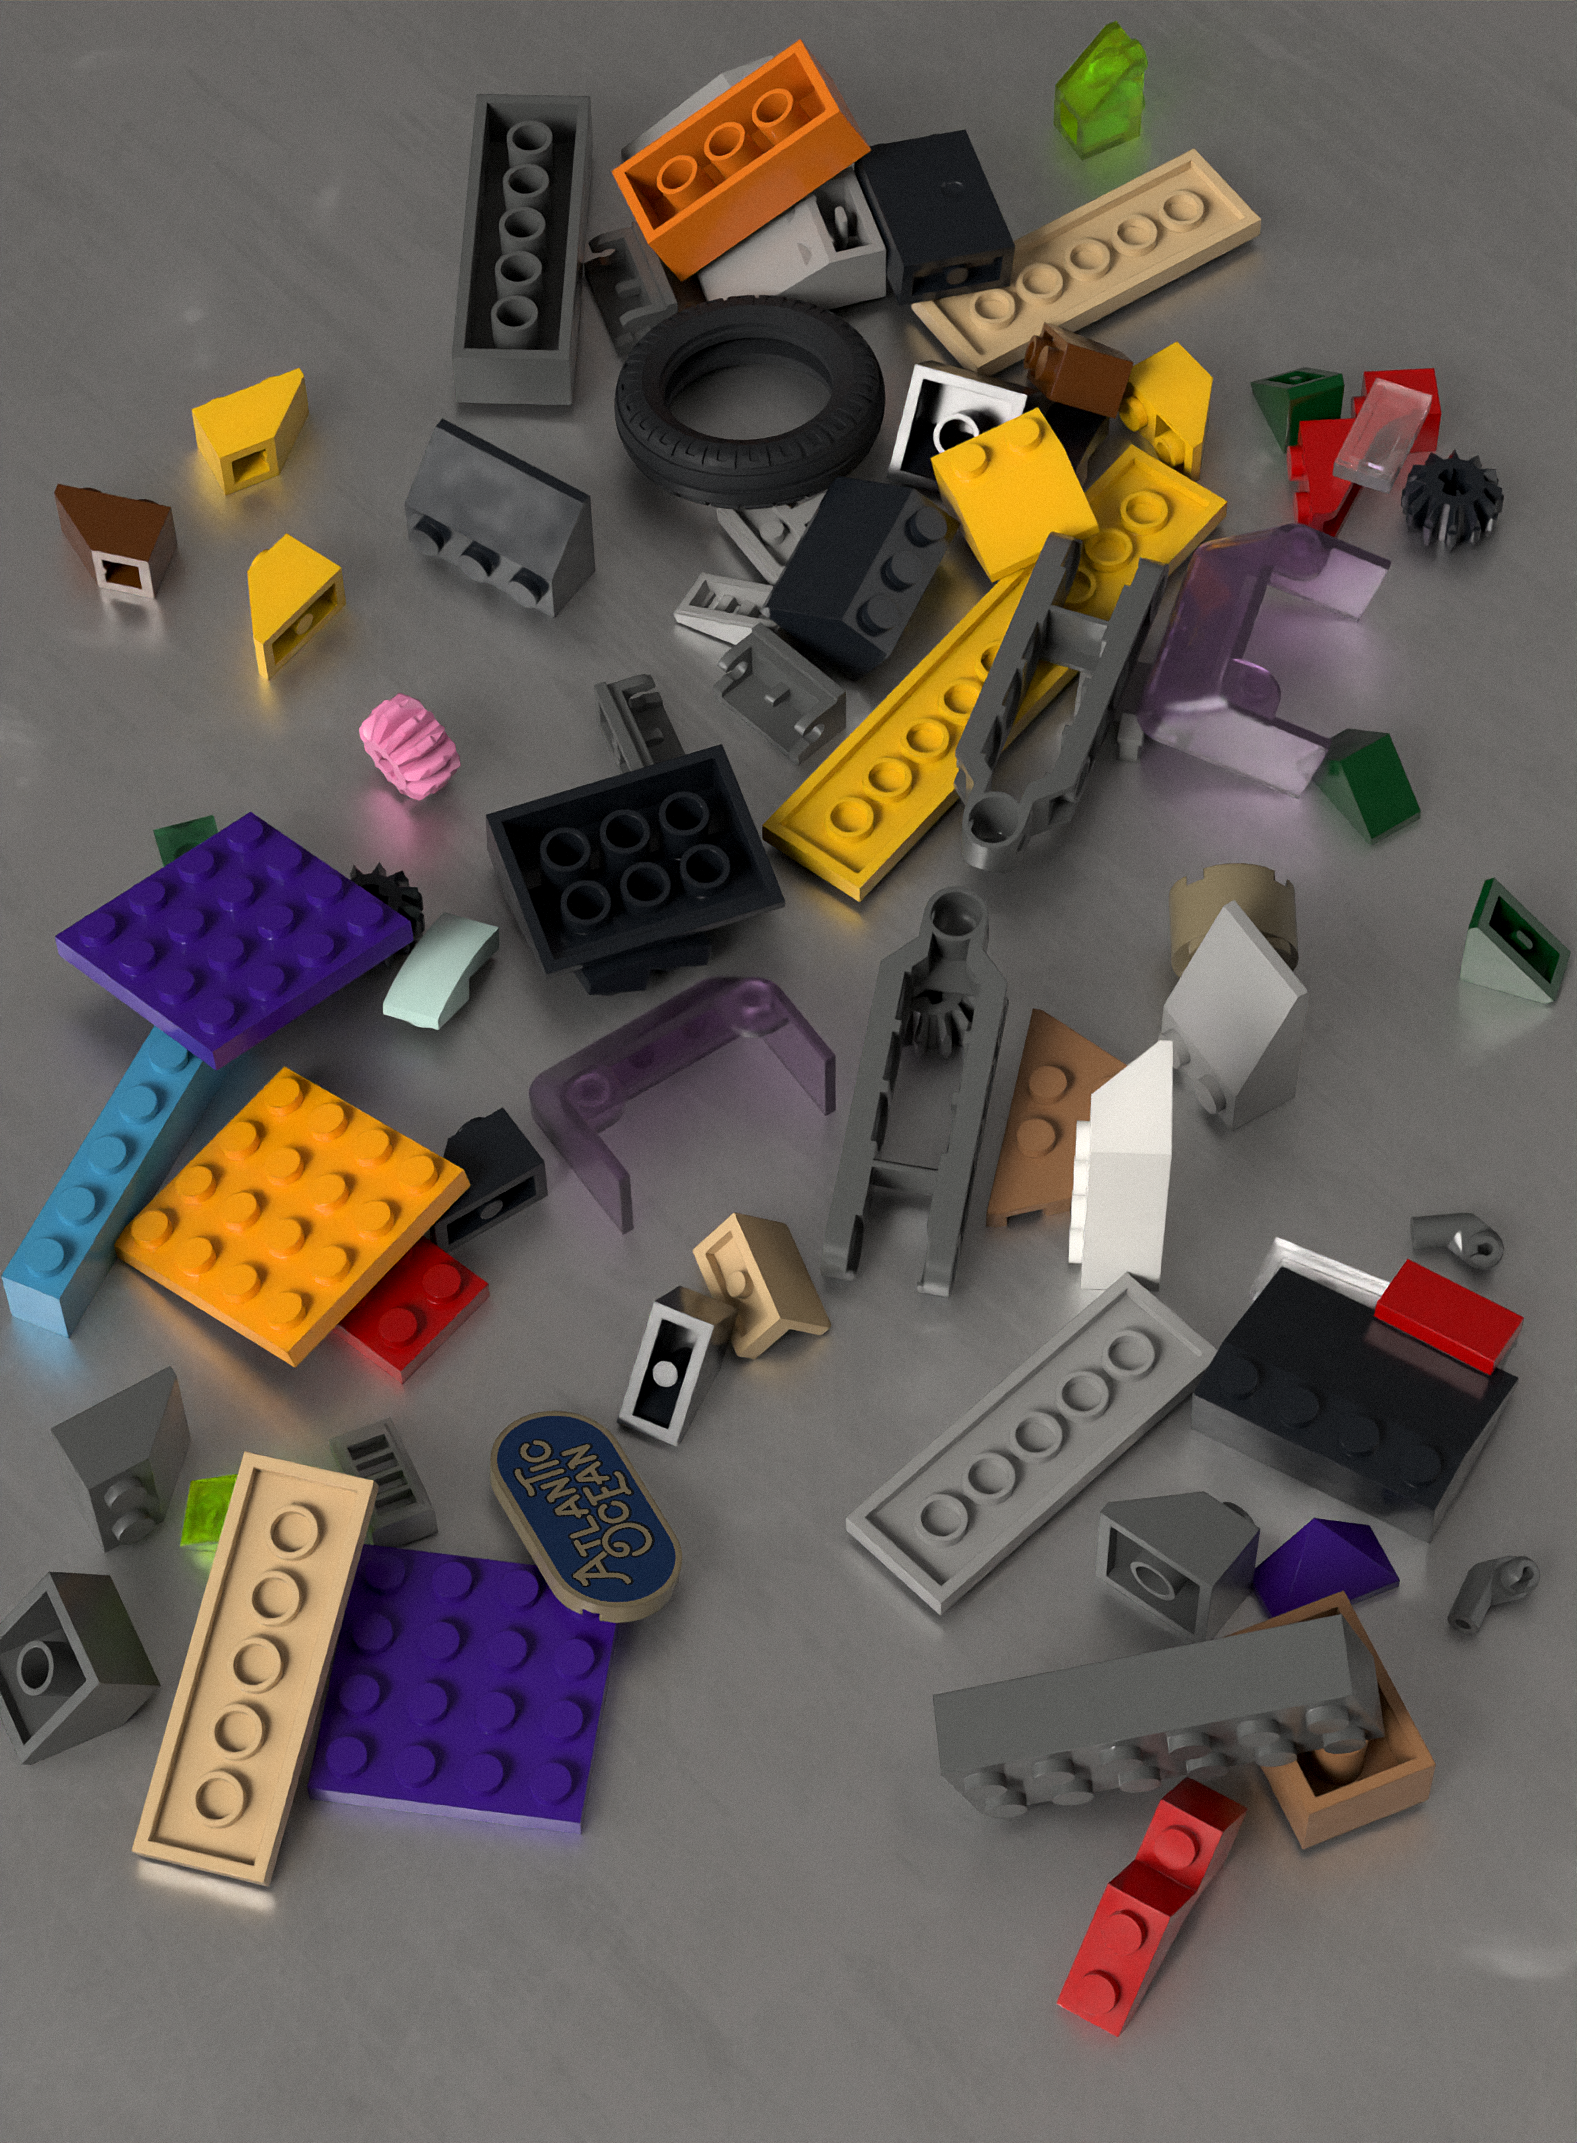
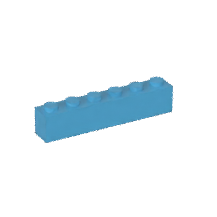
(109, 1183)

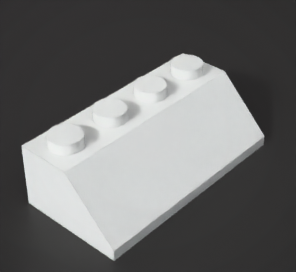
(1124, 1174)

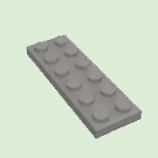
(1032, 1443)

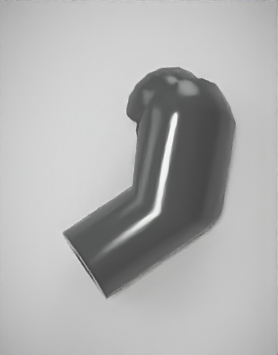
(1460, 1233)
(1489, 1585)

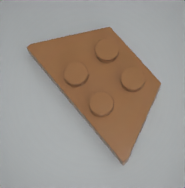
(1039, 1139)

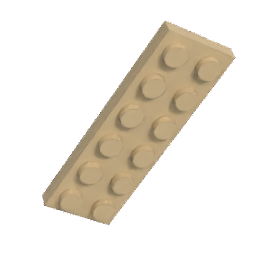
(1096, 262)
(256, 1669)

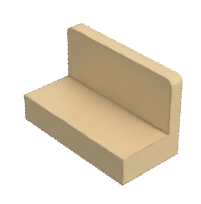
(762, 1274)

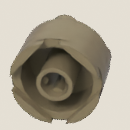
(1255, 891)

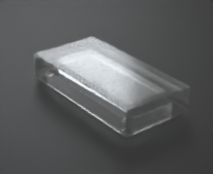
(1382, 435)

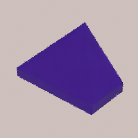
(1322, 1562)

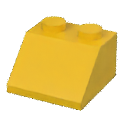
(1012, 493)

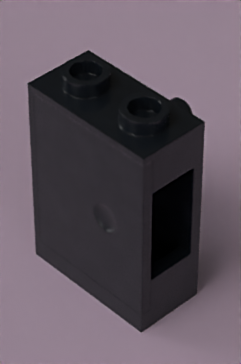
(936, 217)

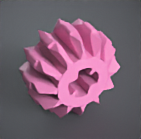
(409, 746)

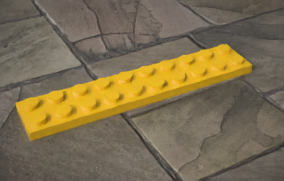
(900, 763)

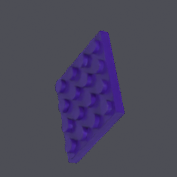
(234, 940)
(463, 1693)

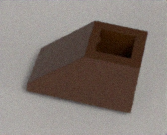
(1077, 370)
(118, 538)

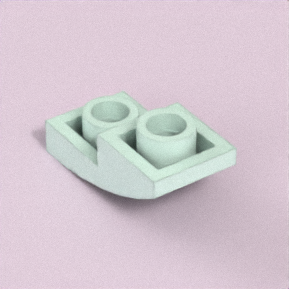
(438, 971)

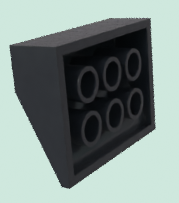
(631, 862)
(1349, 1403)

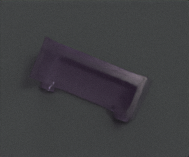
(1201, 688)
(592, 1086)

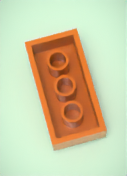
(740, 160)

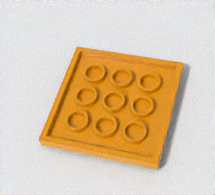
(290, 1215)

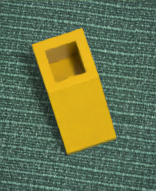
(1170, 407)
(252, 430)

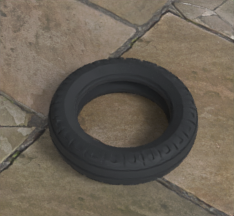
(752, 470)

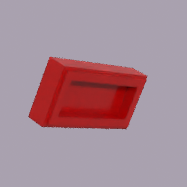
(1449, 1316)

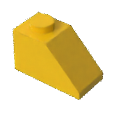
(290, 600)

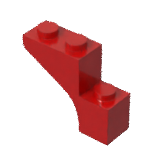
(1326, 499)
(1149, 1904)

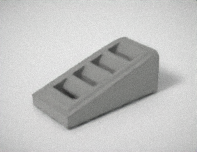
(721, 621)
(402, 1523)

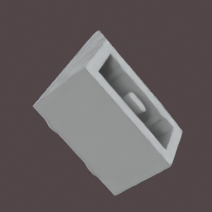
(811, 252)

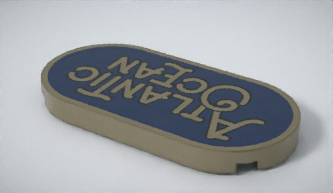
(585, 1516)

